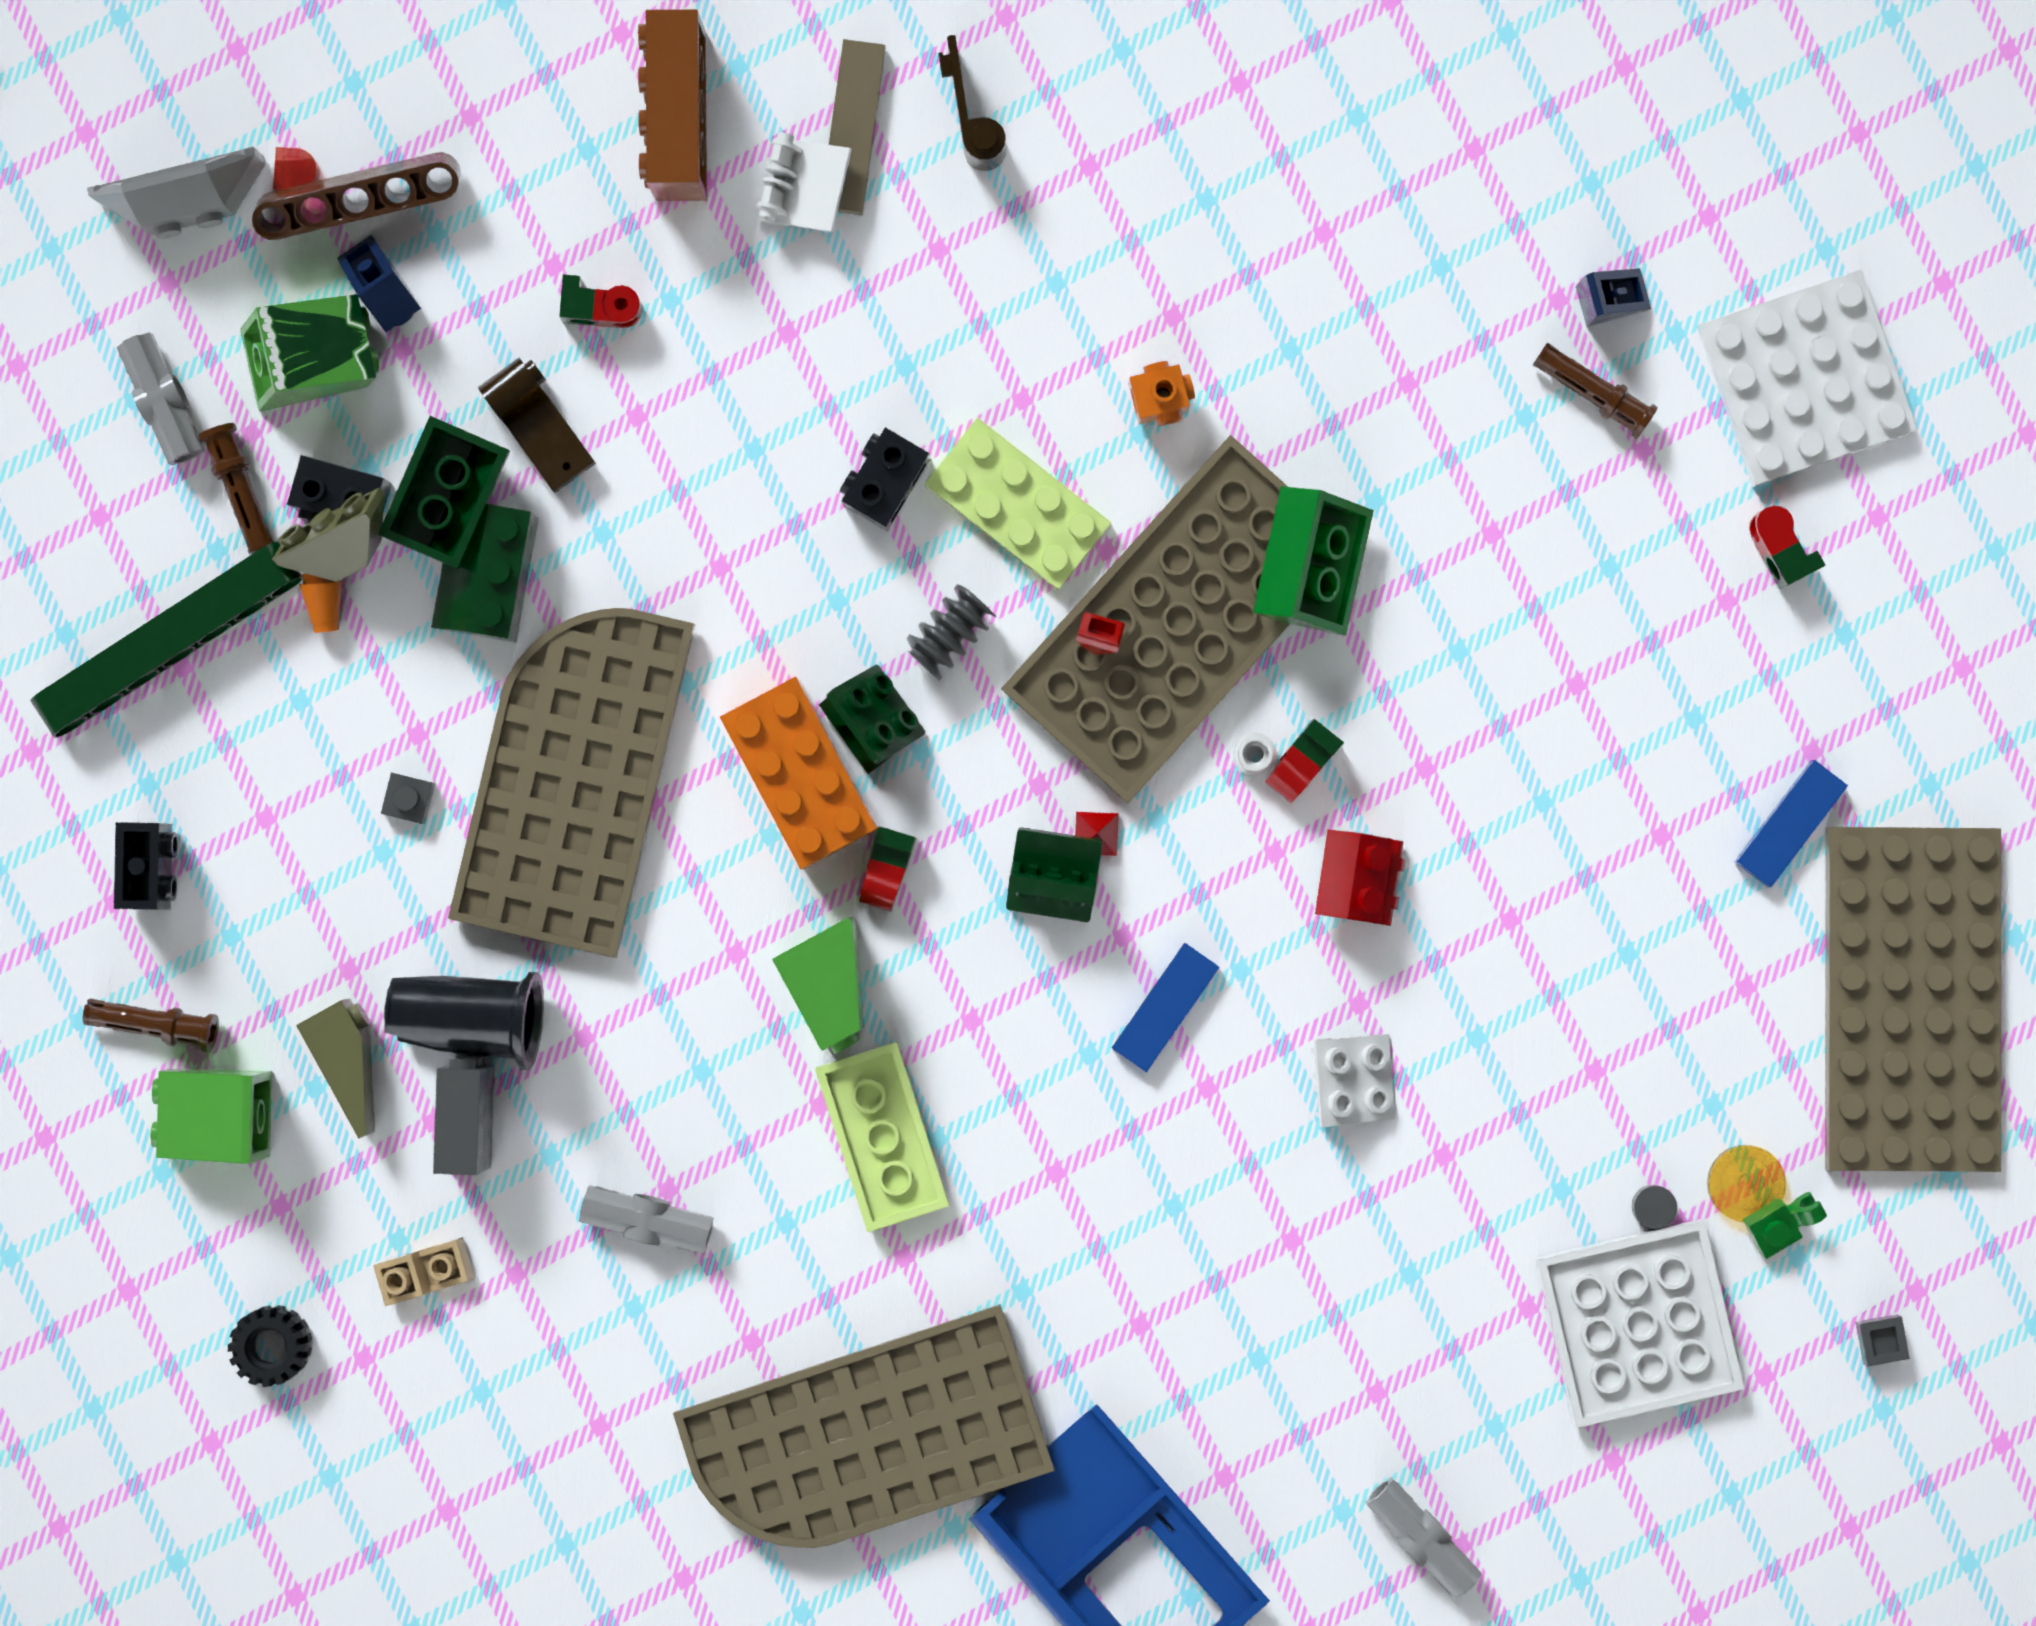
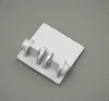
(803, 183)
(1353, 1080)

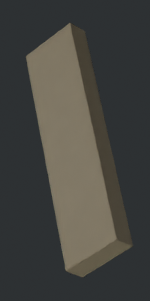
(856, 116)

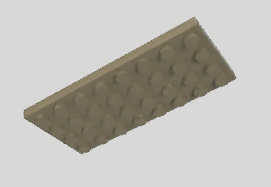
(1186, 634)
(1913, 999)

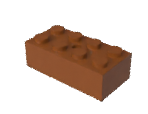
(675, 105)

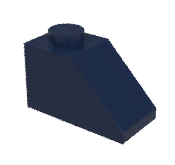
(378, 284)

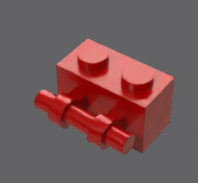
(1360, 877)

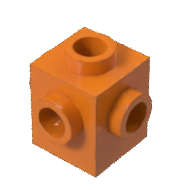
(1150, 405)

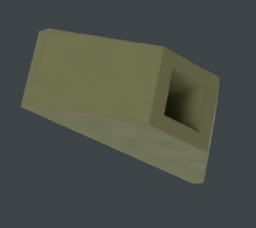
(335, 540)

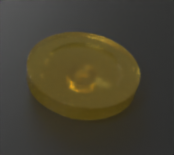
(1745, 1181)

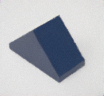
(1612, 295)

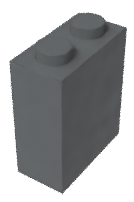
(463, 1117)

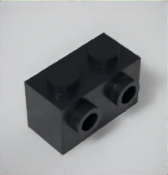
(885, 478)
(328, 485)
(144, 866)

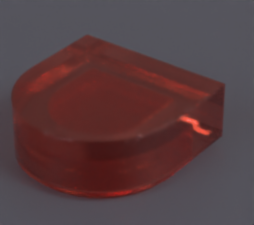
(294, 168)

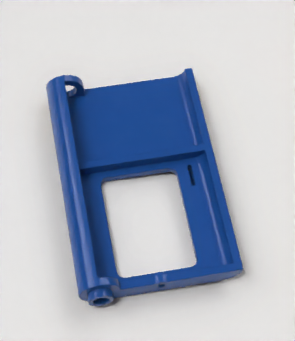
(1076, 1516)

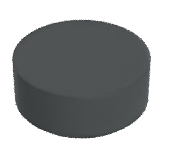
(1654, 1206)

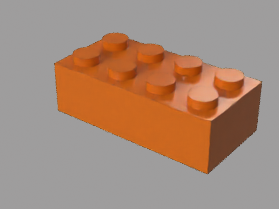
(799, 773)

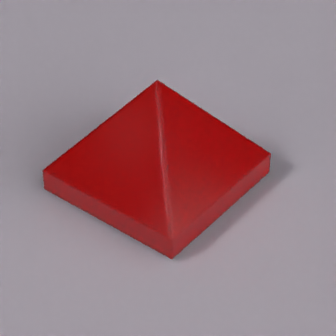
(1100, 634)
(1099, 826)

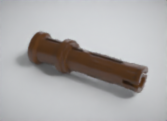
(1611, 399)
(232, 468)
(170, 1026)

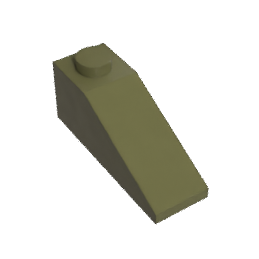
(343, 1054)

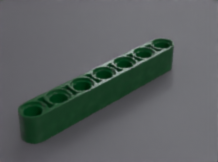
(164, 641)

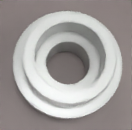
(1268, 754)

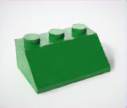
(1313, 560)

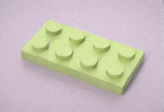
(1017, 503)
(882, 1136)

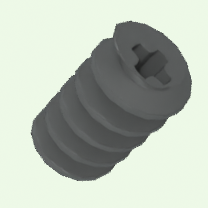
(949, 631)

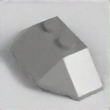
(183, 194)

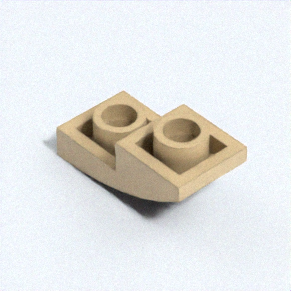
(423, 1271)

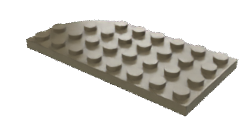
(573, 779)
(870, 1435)

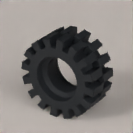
(244, 1349)

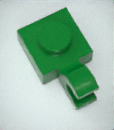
(1777, 1225)

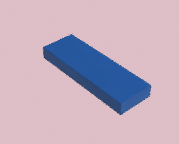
(1791, 823)
(1165, 1007)

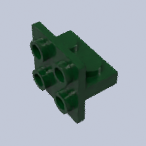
(871, 717)
(1054, 874)

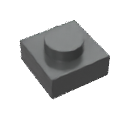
(407, 798)
(1882, 1340)

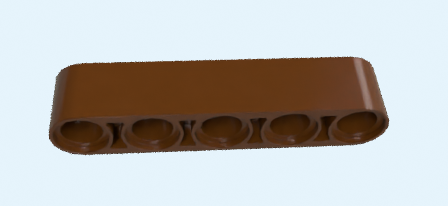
(341, 210)

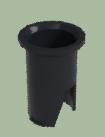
(468, 1015)

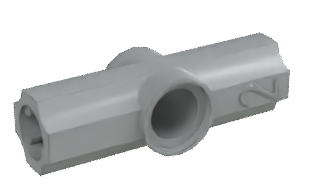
(160, 398)
(646, 1219)
(1423, 1538)

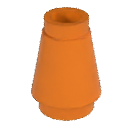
(322, 602)

